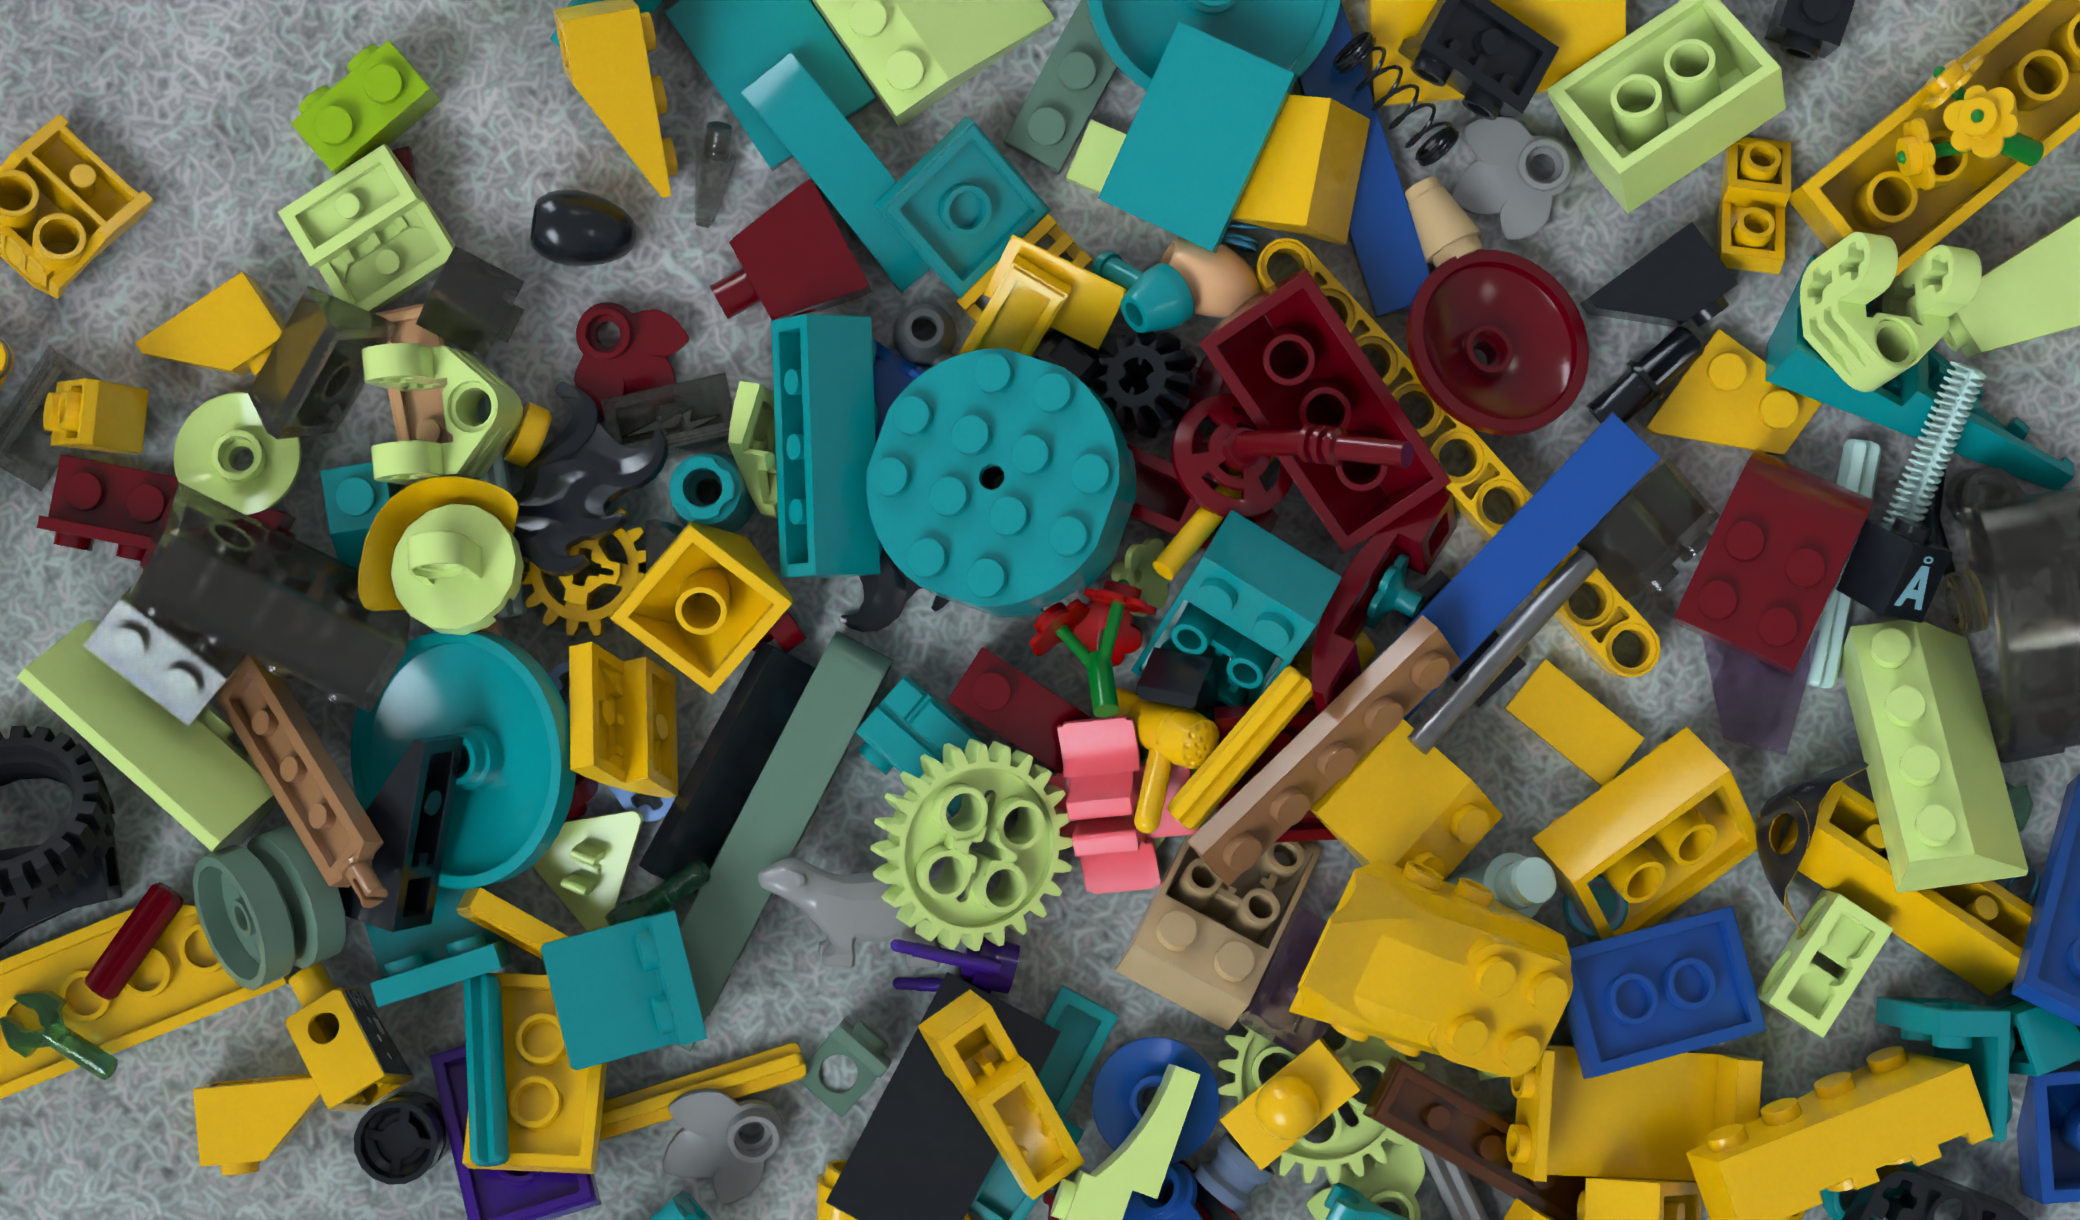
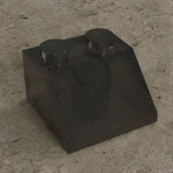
(162, 658)

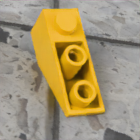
(609, 66)

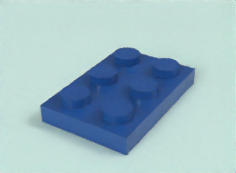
(1661, 992)

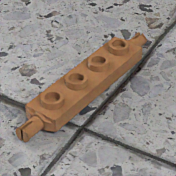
(303, 778)

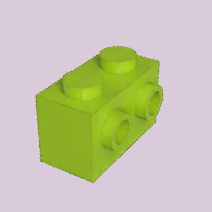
(365, 107)

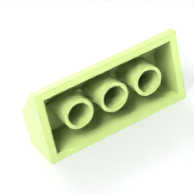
(1930, 756)
(188, 770)

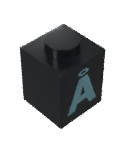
(1895, 569)

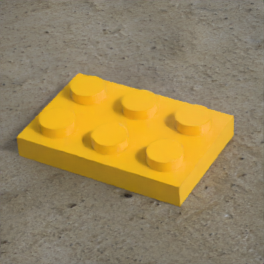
(550, 1106)

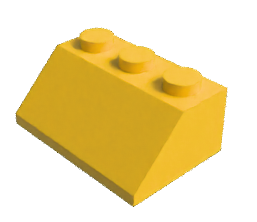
(1652, 834)

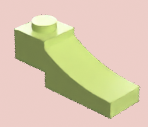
(1137, 1163)

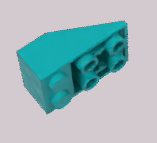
(1246, 608)

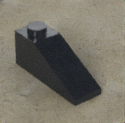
(413, 823)

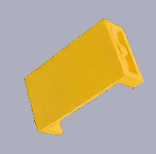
(1627, 1120)

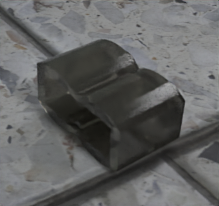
(1649, 530)

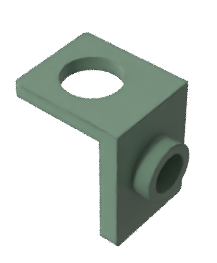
(864, 1048)

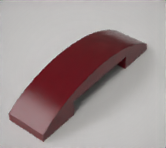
(1417, 534)

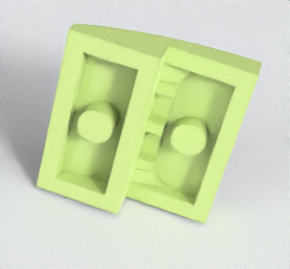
(369, 232)

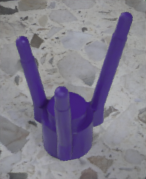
(989, 968)

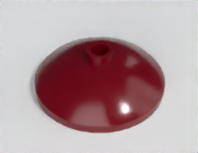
(1522, 326)

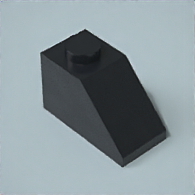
(1668, 285)

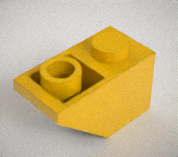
(96, 416)

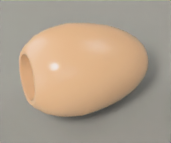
(1216, 280)

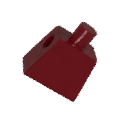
(792, 261)

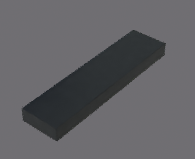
(729, 762)

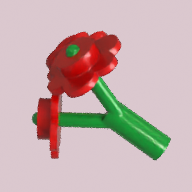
(1097, 635)

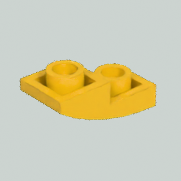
(1754, 204)

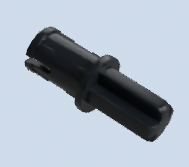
(1648, 377)

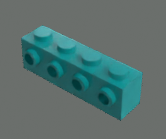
(824, 445)

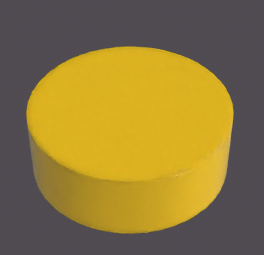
(529, 437)

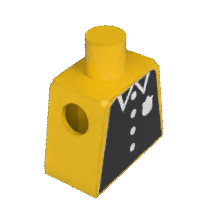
(362, 1058)

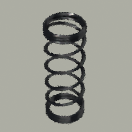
(1363, 46)

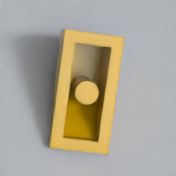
(221, 332)
(250, 1119)
(1639, 1200)

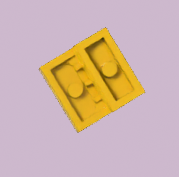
(623, 721)

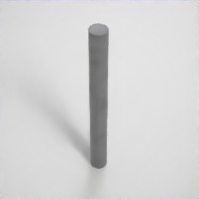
(1502, 651)

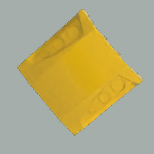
(65, 194)

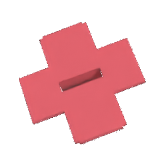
(1102, 791)

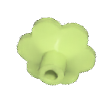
(1140, 572)

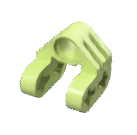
(1914, 305)
(464, 384)

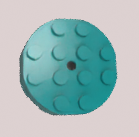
(941, 473)

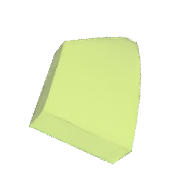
(754, 444)

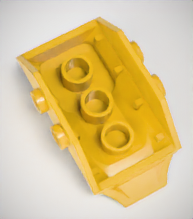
(1437, 970)

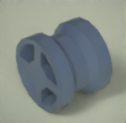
(1232, 1175)

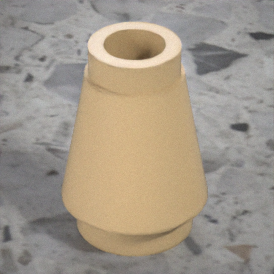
(1441, 223)

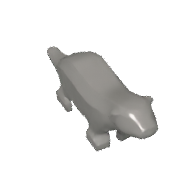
(843, 908)

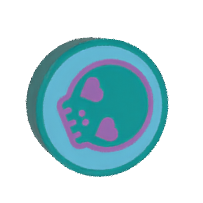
(1610, 902)

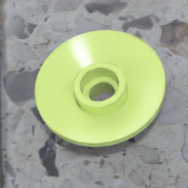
(208, 448)

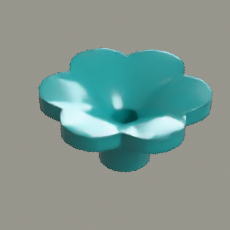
(1394, 594)

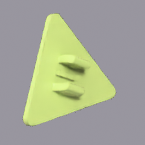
(591, 863)

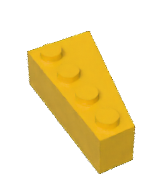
(1838, 1135)

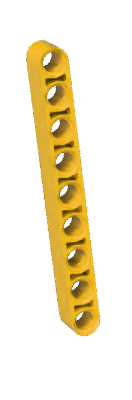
(1485, 471)

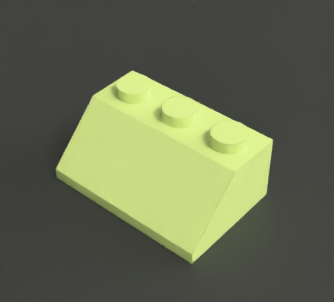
(1668, 99)

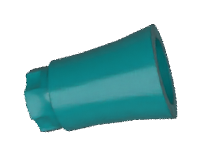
(734, 504)

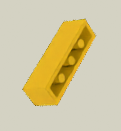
(1964, 927)

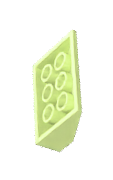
(928, 47)

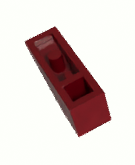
(1015, 707)

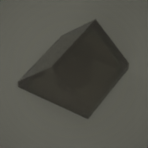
(316, 366)

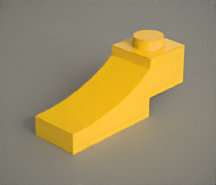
(1002, 1092)

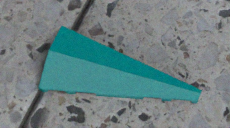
(1907, 401)

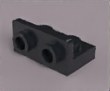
(1480, 55)

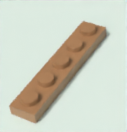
(1325, 751)

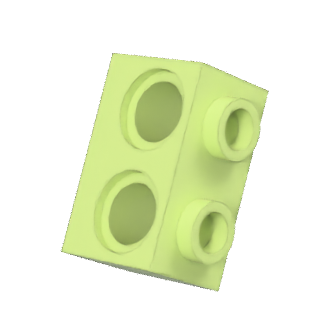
(1823, 962)

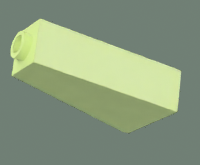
(2023, 296)

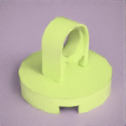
(456, 569)

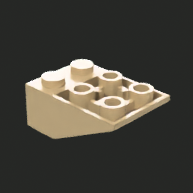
(1211, 940)

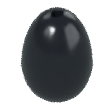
(580, 229)

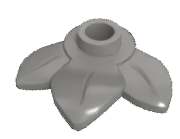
(1503, 177)
(715, 1146)

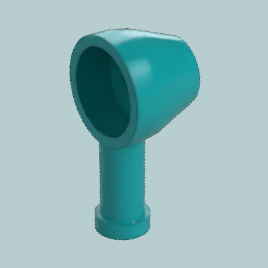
(1154, 298)

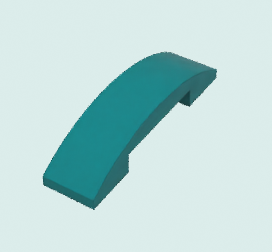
(835, 161)

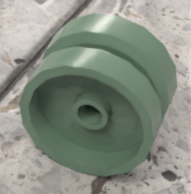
(267, 908)

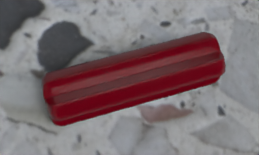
(134, 941)

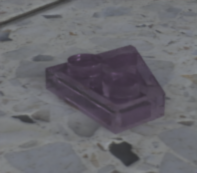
(1755, 700)

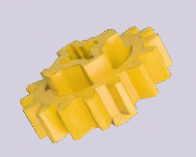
(581, 598)

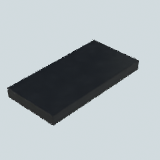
(923, 1142)

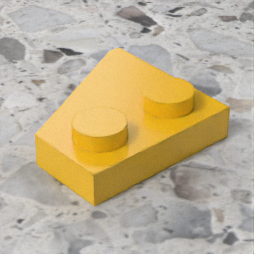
(1730, 404)

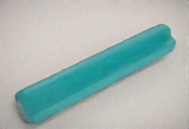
(485, 1071)

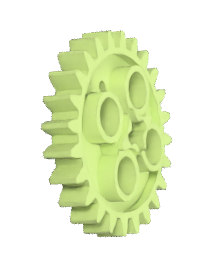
(922, 835)
(1344, 1142)

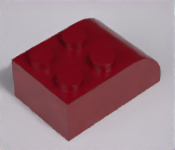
(1773, 562)

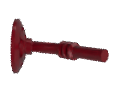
(1248, 453)

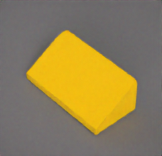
(1090, 304)

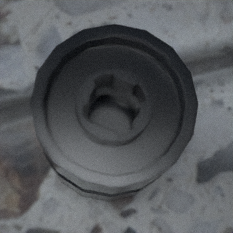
(401, 1138)

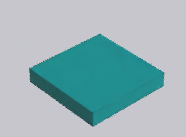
(962, 206)

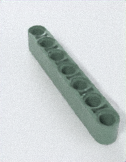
(779, 811)

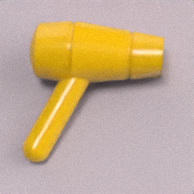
(1172, 737)

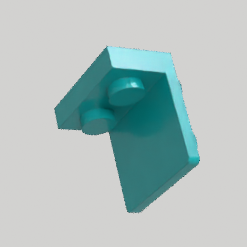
(434, 954)
(623, 990)
(1964, 1035)

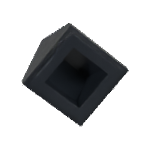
(1179, 679)

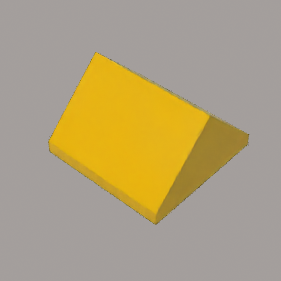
(1308, 171)
(704, 603)

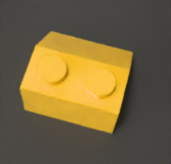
(1407, 807)

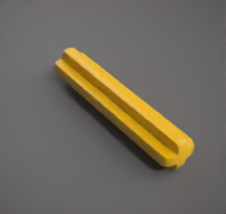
(1241, 748)

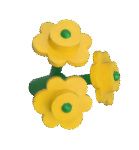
(1979, 123)

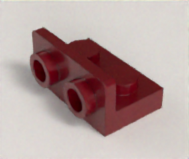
(106, 505)

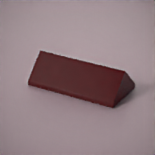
(1300, 365)

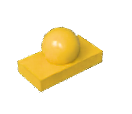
(1291, 1103)

